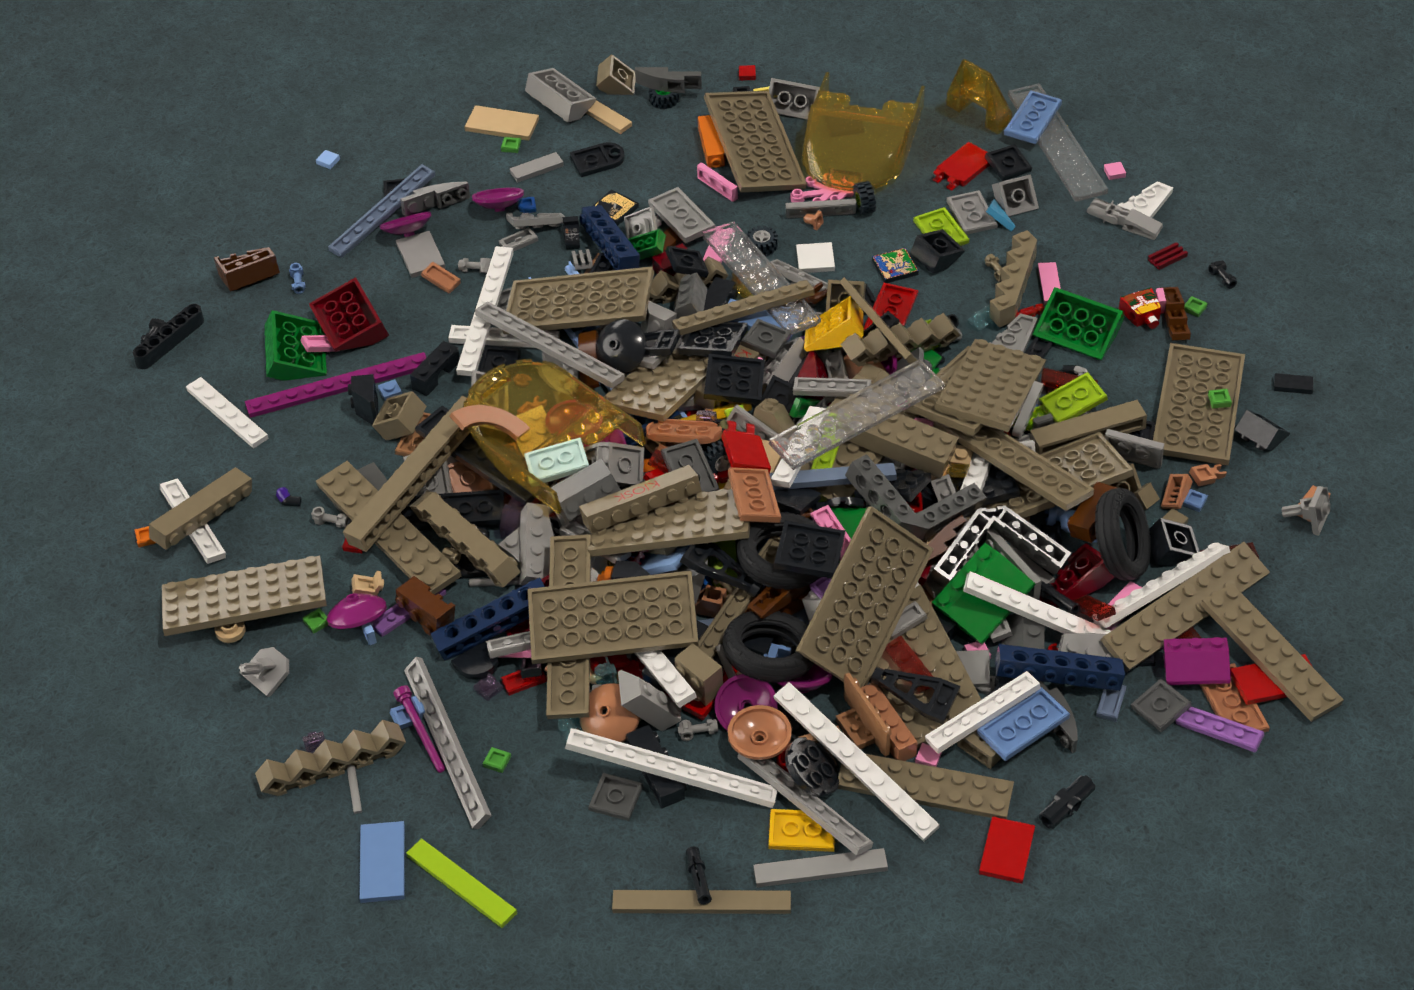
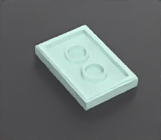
(557, 460)

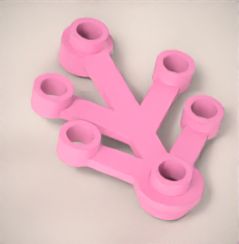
(824, 191)

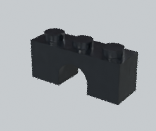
(425, 376)

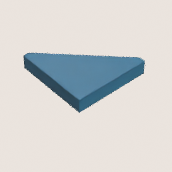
(999, 214)

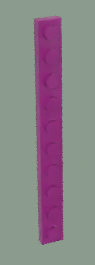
(331, 386)

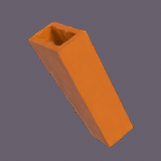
(711, 143)

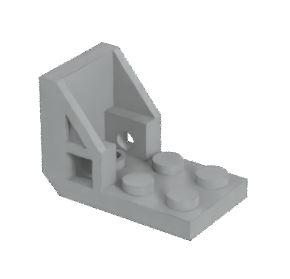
(622, 460)

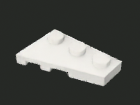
(1149, 200)

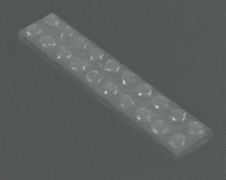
(1065, 153)
(758, 275)
(856, 414)

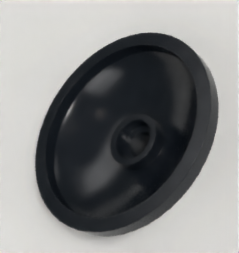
(629, 345)

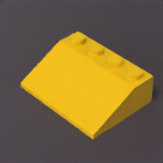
(835, 326)

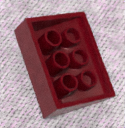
(348, 317)

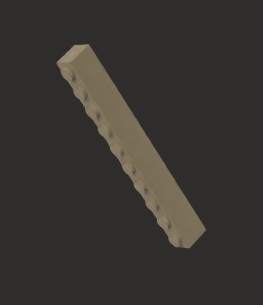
(406, 482)

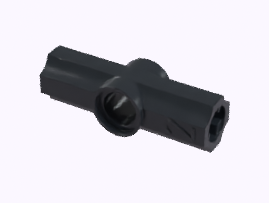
(1067, 801)

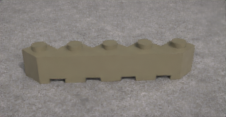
(1013, 278)
(665, 285)
(919, 334)
(466, 538)
(330, 759)

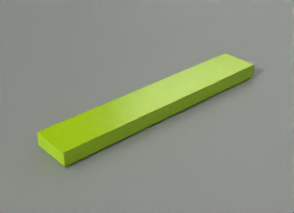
(461, 883)

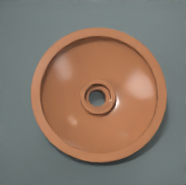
(617, 720)
(757, 724)

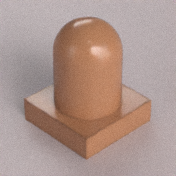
(815, 220)

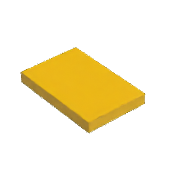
(797, 832)

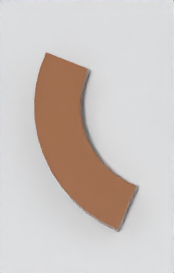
(483, 414)

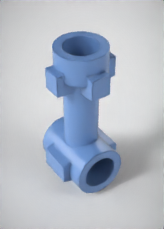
(296, 273)

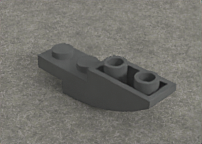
(668, 81)
(435, 195)
(1067, 730)

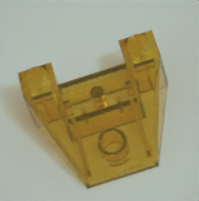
(979, 86)

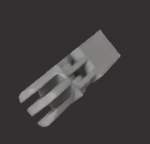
(1130, 220)

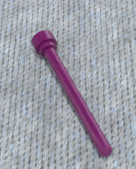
(403, 696)

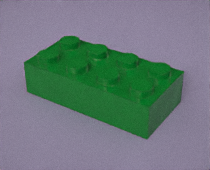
(649, 243)

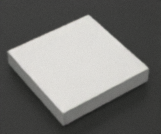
(815, 257)

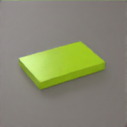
(939, 220)
(1073, 398)

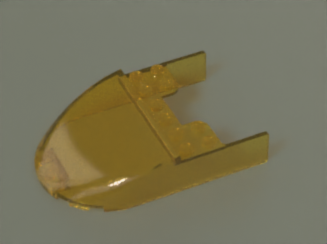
(855, 142)
(553, 407)

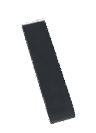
(168, 336)

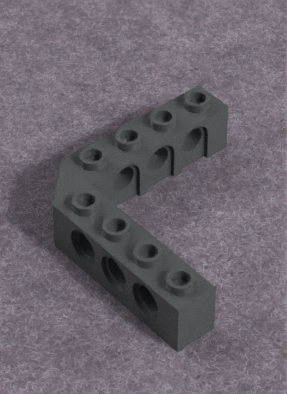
(885, 498)
(1013, 530)

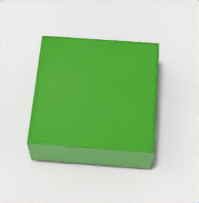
(511, 145)
(1195, 306)
(1219, 398)
(316, 620)
(496, 760)

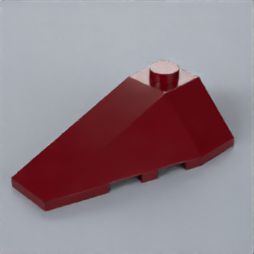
(1082, 574)

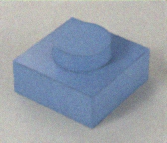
(389, 389)

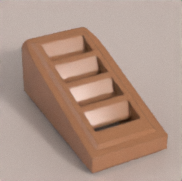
(1175, 480)

